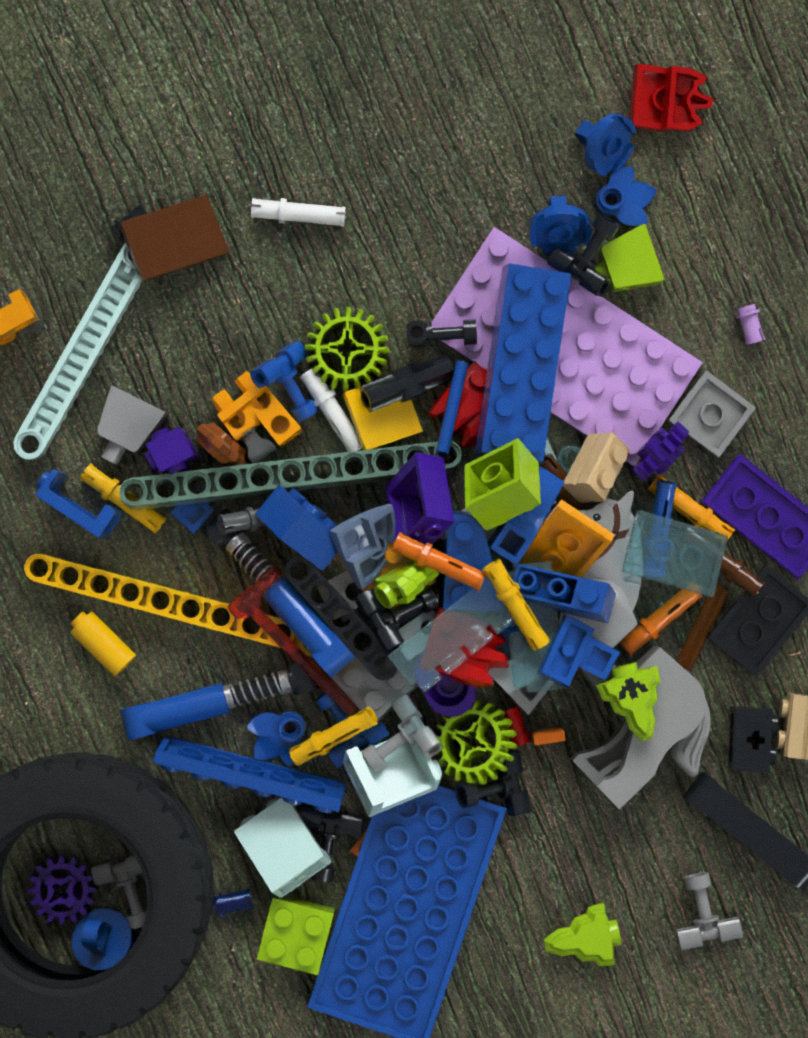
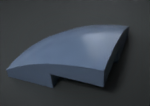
(364, 541)

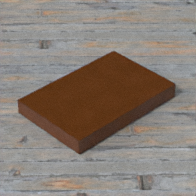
(173, 238)

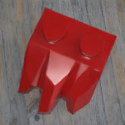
(667, 98)
(469, 408)
(475, 669)

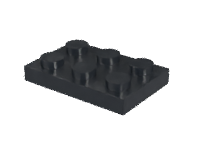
(760, 626)

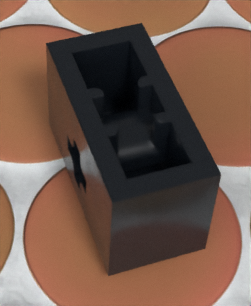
(742, 724)

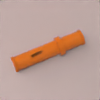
(438, 561)
(651, 626)

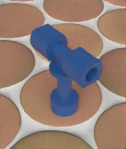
(282, 371)
(367, 736)

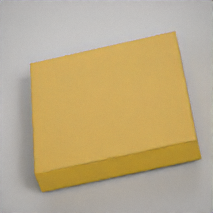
(382, 425)

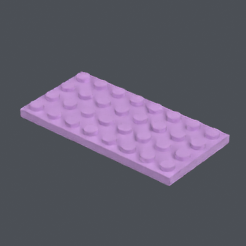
(609, 366)

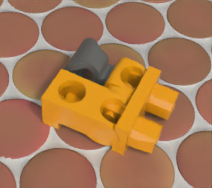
(19, 316)
(251, 410)

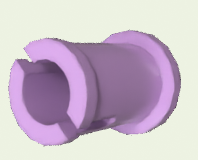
(750, 324)

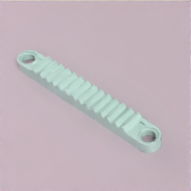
(80, 355)

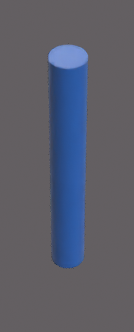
(452, 407)

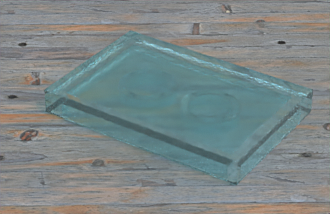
(674, 553)

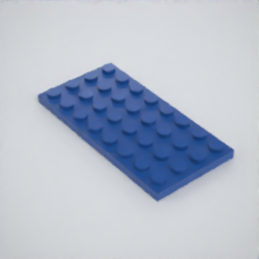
(406, 913)

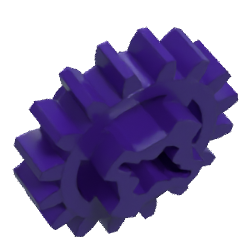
(660, 451)
(71, 897)

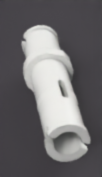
(297, 212)
(332, 410)

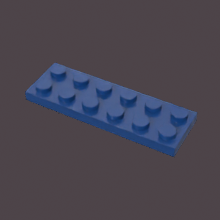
(239, 770)

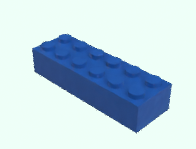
(523, 359)

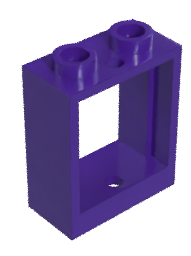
(425, 477)

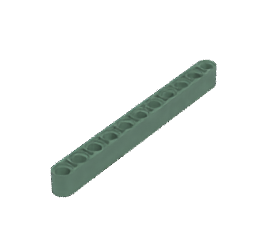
(275, 470)

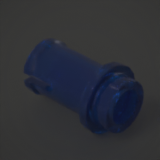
(232, 902)

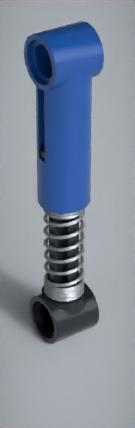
(287, 602)
(211, 701)

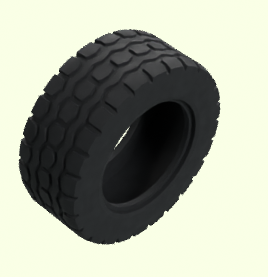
(178, 874)

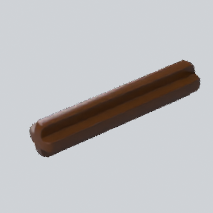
(702, 627)

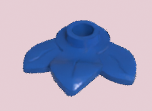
(629, 196)
(272, 736)

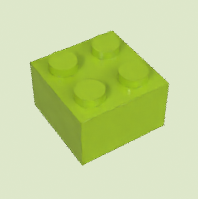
(502, 484)
(296, 934)

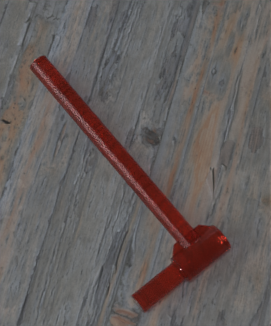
(248, 605)

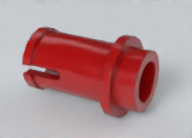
(517, 725)

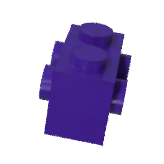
(171, 451)

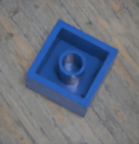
(299, 525)

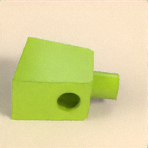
(630, 261)

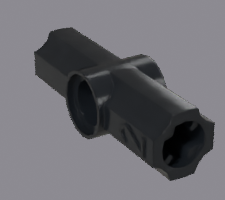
(407, 383)

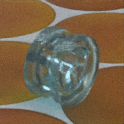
(566, 451)

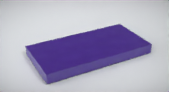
(762, 514)

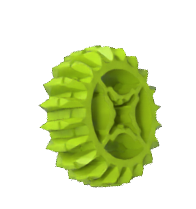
(332, 348)
(469, 753)

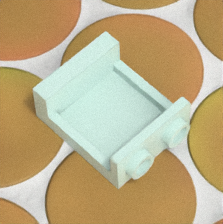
(404, 777)
(281, 846)

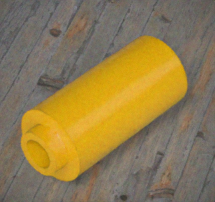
(101, 642)

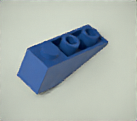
(517, 534)
(566, 592)

